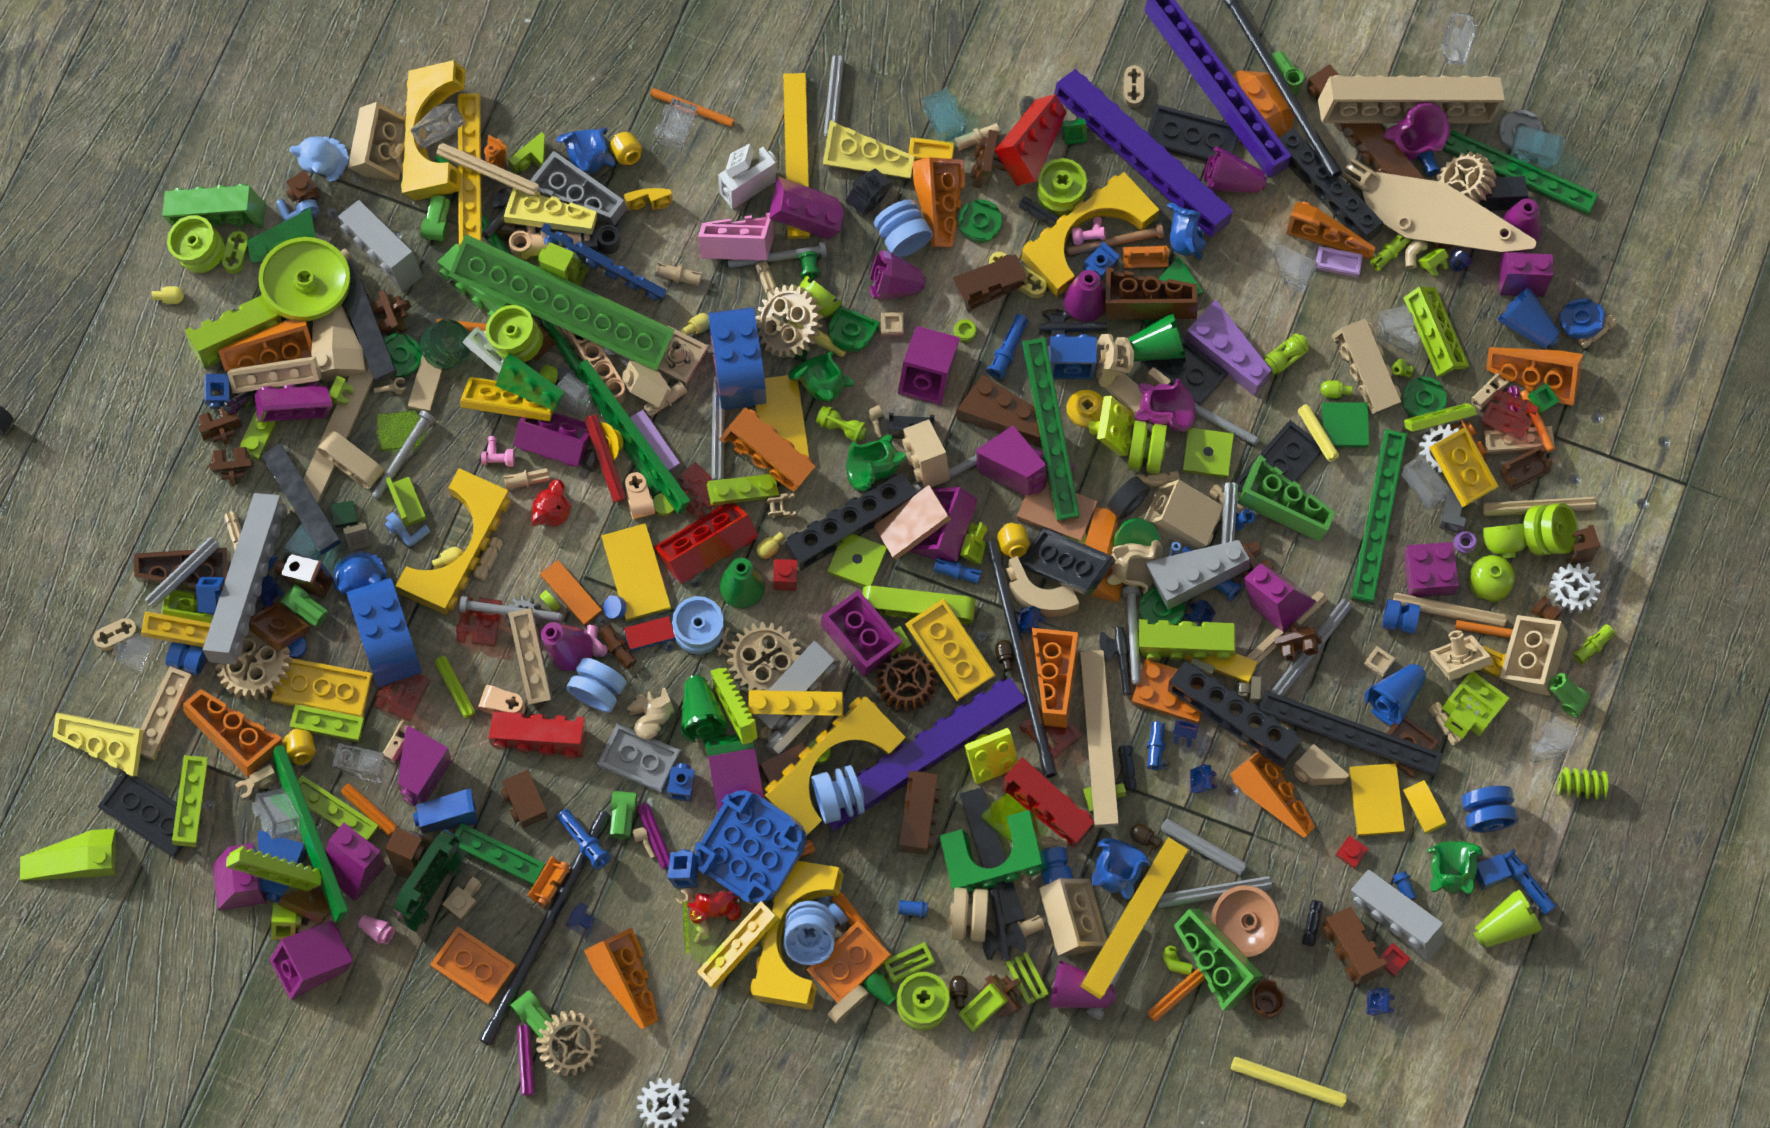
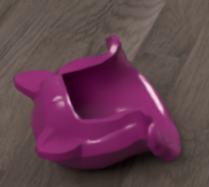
(1421, 130)
(1167, 405)

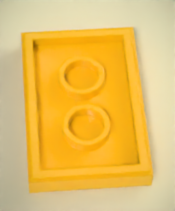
(1463, 466)
(1376, 800)

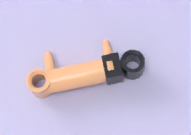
(535, 243)

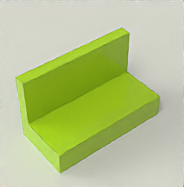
(406, 501)

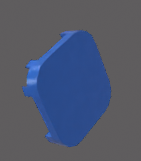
(750, 847)

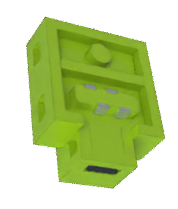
(1473, 706)

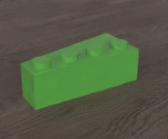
(218, 205)
(478, 297)
(1284, 501)
(1219, 960)

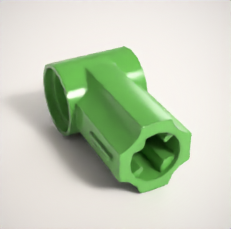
(1289, 72)
(435, 225)
(300, 603)
(1572, 697)
(622, 808)
(530, 1010)

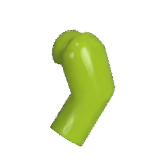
(1402, 369)
(1173, 962)

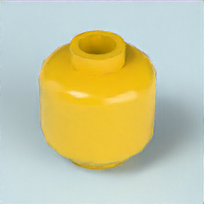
(625, 148)
(1013, 540)
(299, 746)

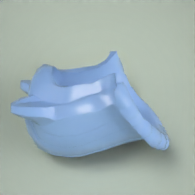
(322, 156)

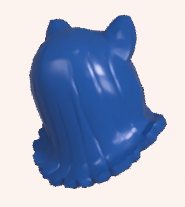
(587, 149)
(1185, 235)
(358, 571)
(1119, 867)

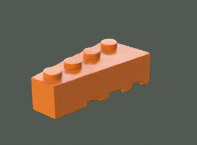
(768, 449)
(1056, 666)
(237, 737)

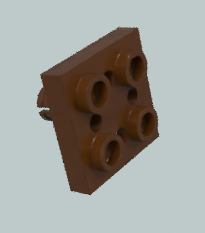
(985, 159)

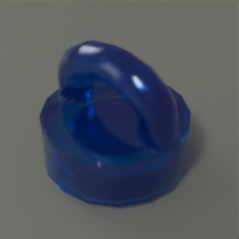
(1462, 258)

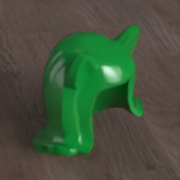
(821, 377)
(872, 462)
(1454, 866)

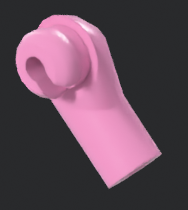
(597, 647)

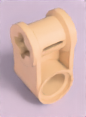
(639, 499)
(499, 700)

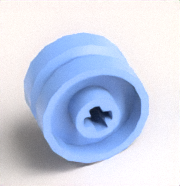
(698, 612)
(596, 685)

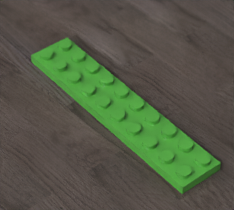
(561, 302)

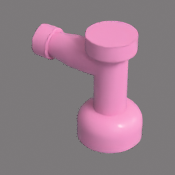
(1096, 232)
(491, 456)

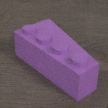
(1227, 347)

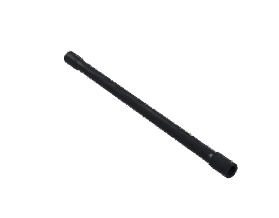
(1327, 159)
(1045, 755)
(494, 1024)

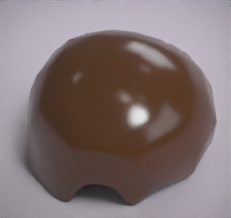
(1266, 999)

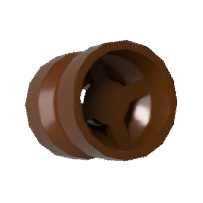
(1545, 609)

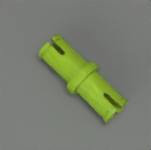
(1389, 252)
(1594, 644)

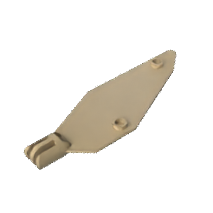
(1434, 212)

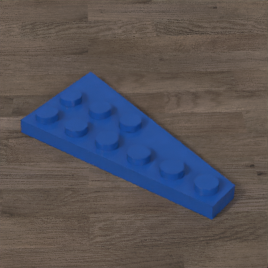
(594, 260)

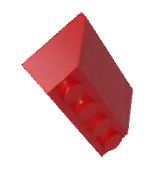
(706, 542)

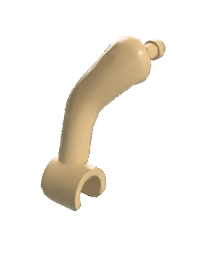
(702, 927)

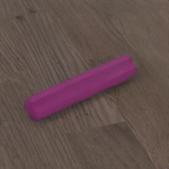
(654, 835)
(525, 1060)

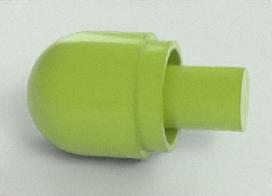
(1334, 389)

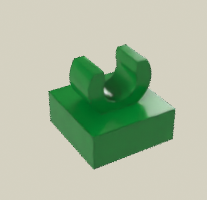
(1074, 131)
(1543, 398)

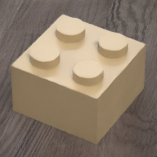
(925, 454)

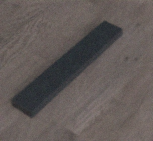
(368, 327)
(301, 499)
(990, 851)

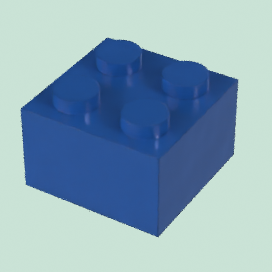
(1073, 356)

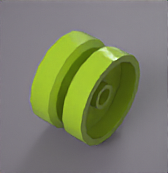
(1061, 186)
(196, 244)
(514, 332)
(1147, 447)
(1550, 529)
(925, 987)

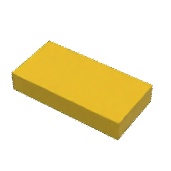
(930, 148)

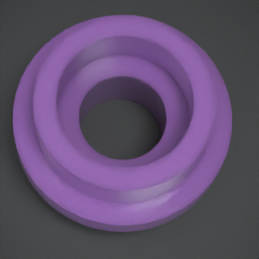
(1468, 536)

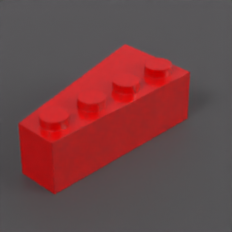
(1031, 139)
(538, 734)
(1047, 803)

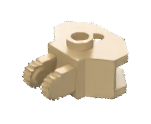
(1112, 358)

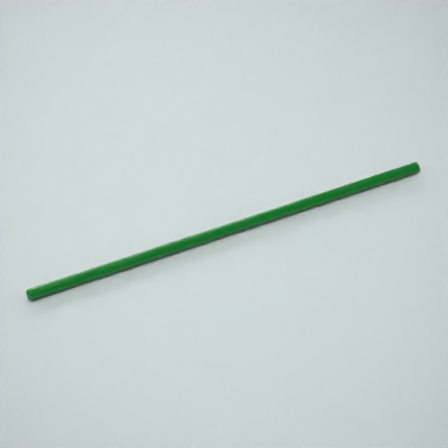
(566, 351)

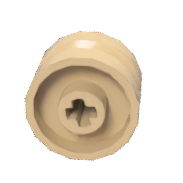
(968, 914)

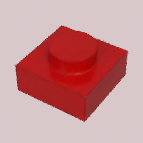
(1351, 852)
(1395, 958)

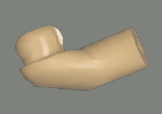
(1412, 250)

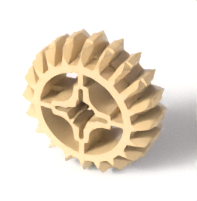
(1476, 170)
(564, 1050)

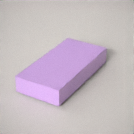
(1339, 262)

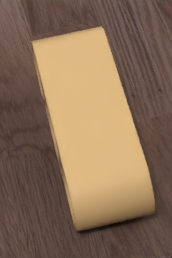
(350, 459)

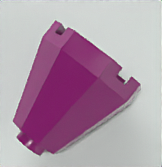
(894, 277)

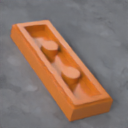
(571, 593)

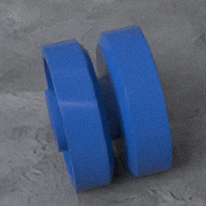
(1489, 809)

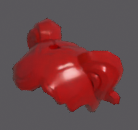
(545, 505)
(714, 905)

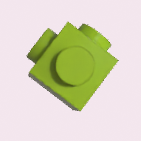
(284, 922)

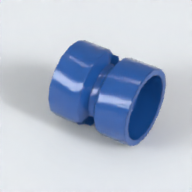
(1400, 616)
(186, 656)
(1056, 862)

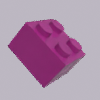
(1431, 569)

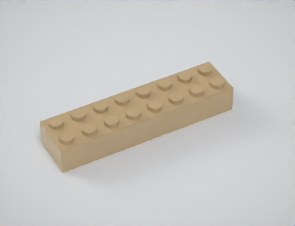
(1390, 98)

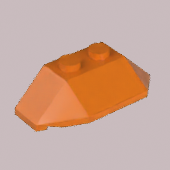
(1266, 99)

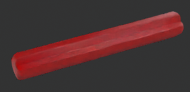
(605, 458)

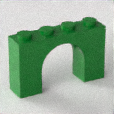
(1025, 858)

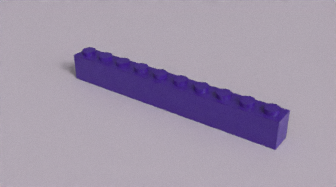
(1219, 85)
(1142, 151)
(936, 744)

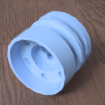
(903, 228)
(838, 794)
(809, 933)

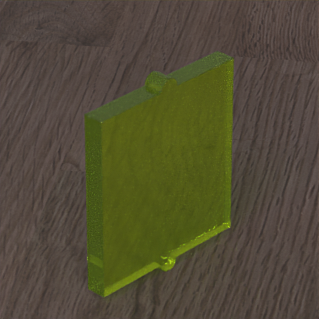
(395, 429)
(998, 813)
(686, 927)

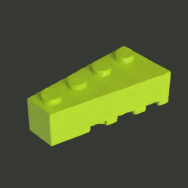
(562, 263)
(230, 327)
(1187, 639)

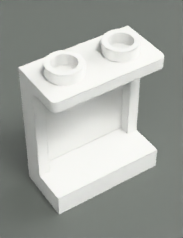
(754, 181)

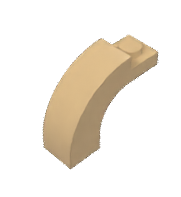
(1052, 602)

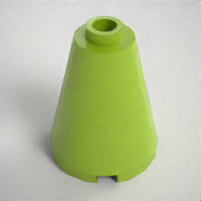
(1508, 922)

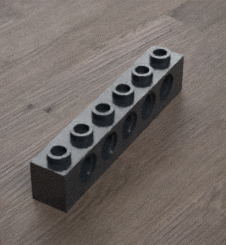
(1331, 192)
(865, 521)
(1238, 725)

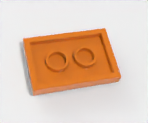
(1154, 695)
(851, 963)
(473, 966)

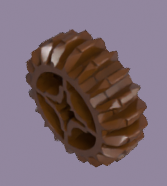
(892, 668)

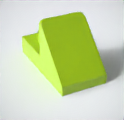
(533, 151)

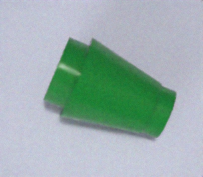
(880, 988)

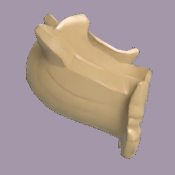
(1131, 565)

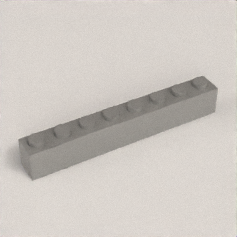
(244, 579)

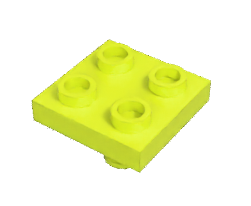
(1114, 426)
(991, 755)

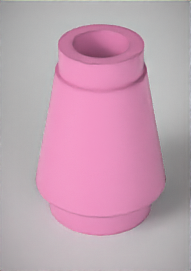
(377, 929)

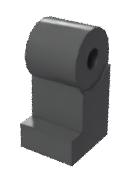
(1451, 514)

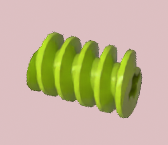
(1582, 783)

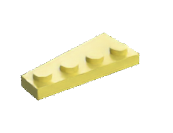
(862, 153)
(539, 209)
(103, 740)

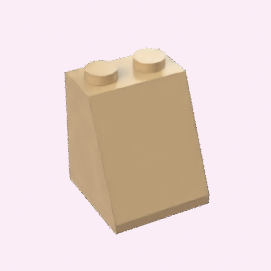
(1184, 514)

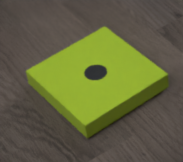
(1208, 452)
(857, 560)

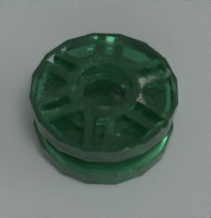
(436, 351)

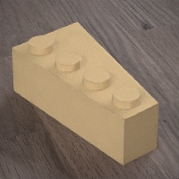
(1368, 365)

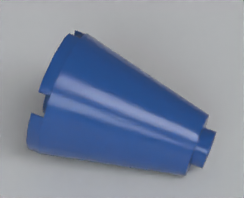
(1530, 320)
(1395, 694)

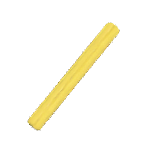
(1289, 1082)

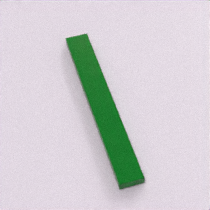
(1536, 178)
(1050, 429)
(633, 437)
(1378, 516)
(309, 834)

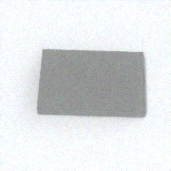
(638, 759)

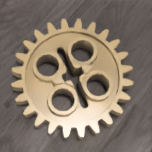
(780, 341)
(752, 643)
(254, 664)

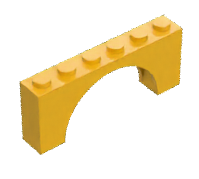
(426, 90)
(1118, 199)
(441, 586)
(861, 723)
(773, 979)

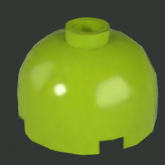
(825, 298)
(1505, 539)
(1491, 578)

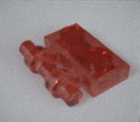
(1506, 420)
(696, 480)
(485, 627)
(407, 697)

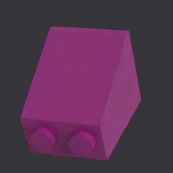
(1524, 270)
(928, 365)
(1012, 463)
(1276, 597)
(421, 766)
(734, 773)
(353, 861)
(234, 887)
(310, 959)

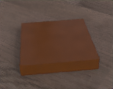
(278, 626)
(1414, 733)
(308, 904)

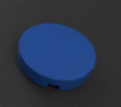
(1582, 318)

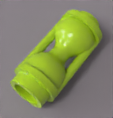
(1296, 347)
(832, 420)

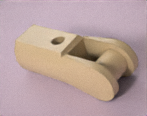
(1487, 393)
(395, 745)

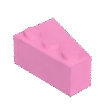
(737, 240)

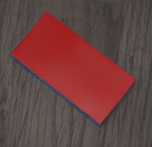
(649, 634)

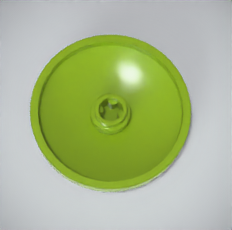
(304, 279)

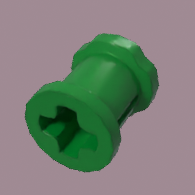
(809, 264)

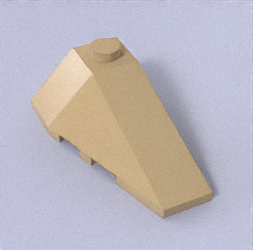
(337, 346)

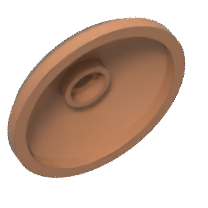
(1232, 917)

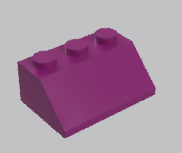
(806, 209)
(292, 403)
(556, 439)
(948, 539)
(860, 633)

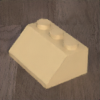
(374, 135)
(1534, 654)
(1073, 916)

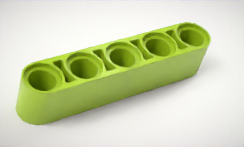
(911, 603)

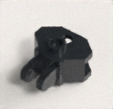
(868, 191)

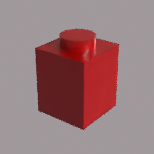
(785, 575)

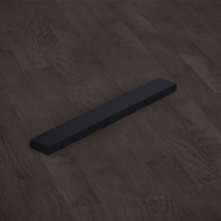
(1351, 733)

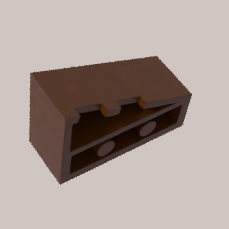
(990, 281)
(919, 813)
(1353, 947)

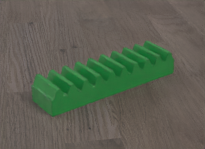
(499, 855)

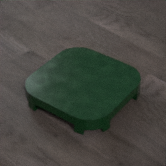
(439, 860)

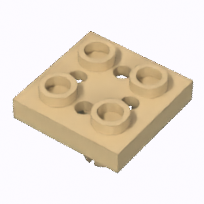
(680, 349)
(1460, 656)

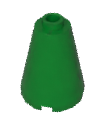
(1158, 341)
(742, 584)
(700, 711)

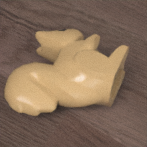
(656, 713)

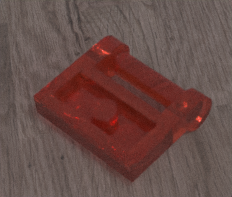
(1062, 736)

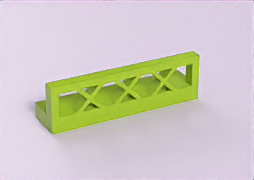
(1434, 332)

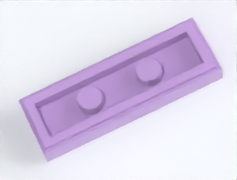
(655, 440)

